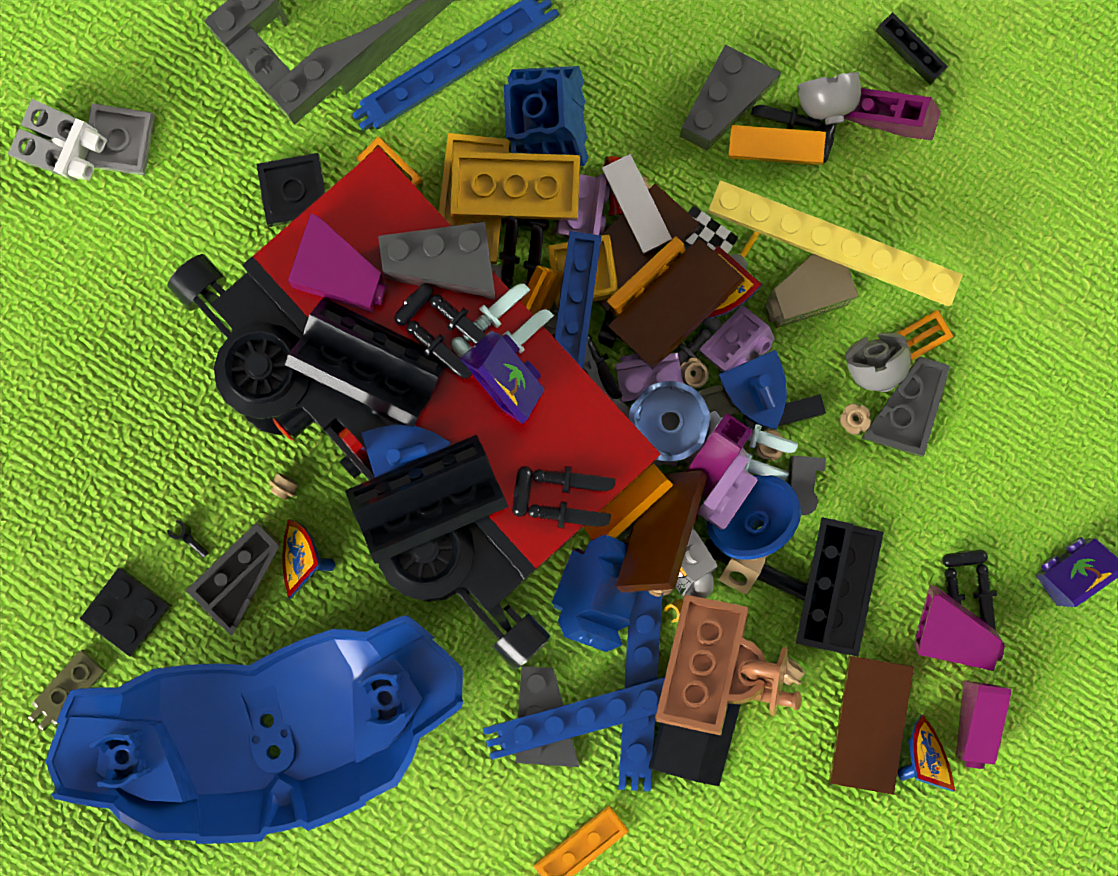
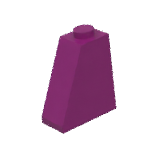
(335, 269)
(720, 451)
(955, 633)
(981, 723)

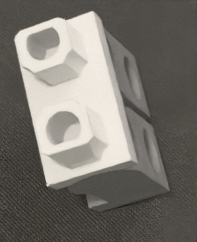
(67, 145)

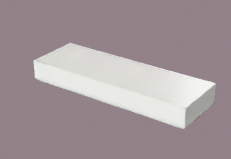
(636, 204)

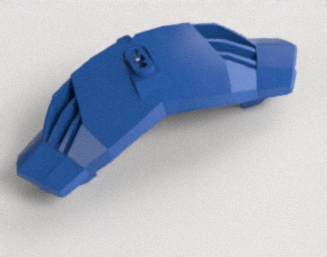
(190, 747)

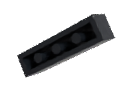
(911, 48)
(795, 412)

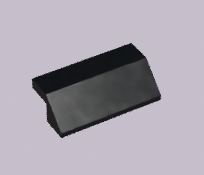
(366, 362)
(426, 499)
(839, 587)
(694, 753)

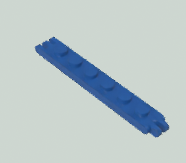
(453, 62)
(641, 667)
(575, 718)

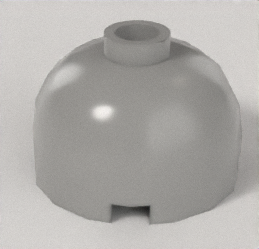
(830, 97)
(879, 363)

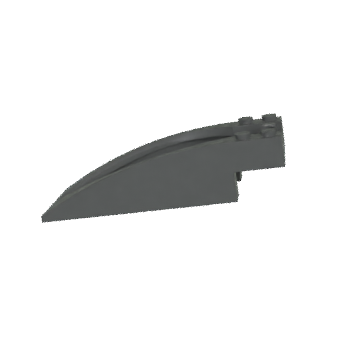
(327, 67)

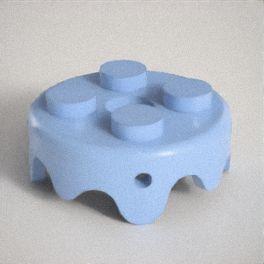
(681, 399)

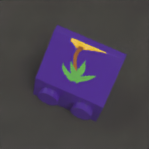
(504, 375)
(1078, 572)

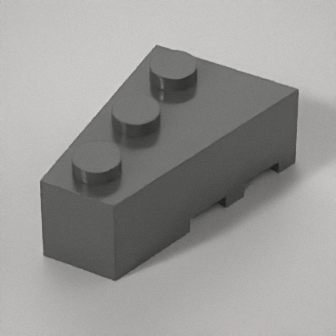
(726, 95)
(442, 257)
(233, 578)

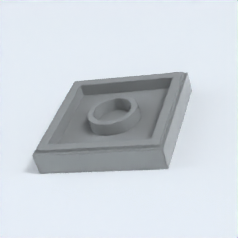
(127, 138)

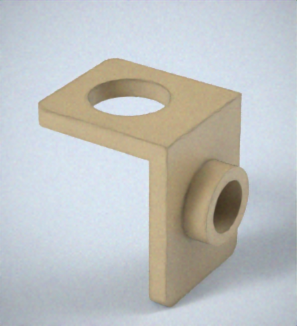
(750, 568)

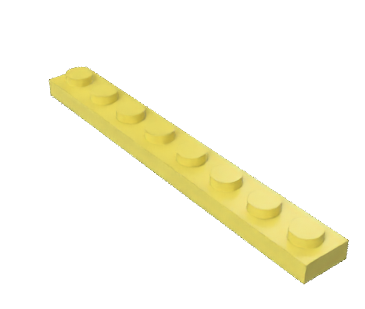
(835, 243)

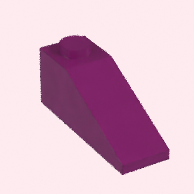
(897, 113)

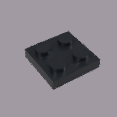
(290, 187)
(125, 612)

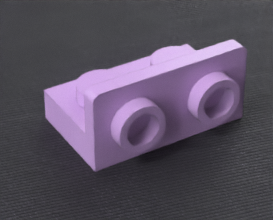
(592, 195)
(738, 341)
(636, 375)
(728, 494)

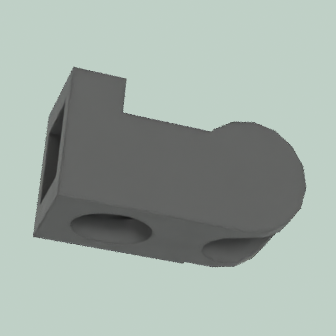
(802, 480)

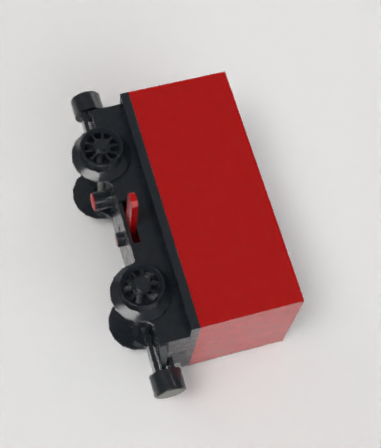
(568, 426)

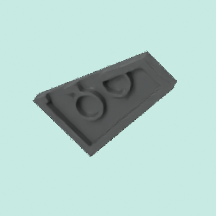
(911, 409)
(539, 693)

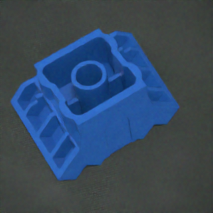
(546, 111)
(588, 597)

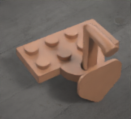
(717, 668)

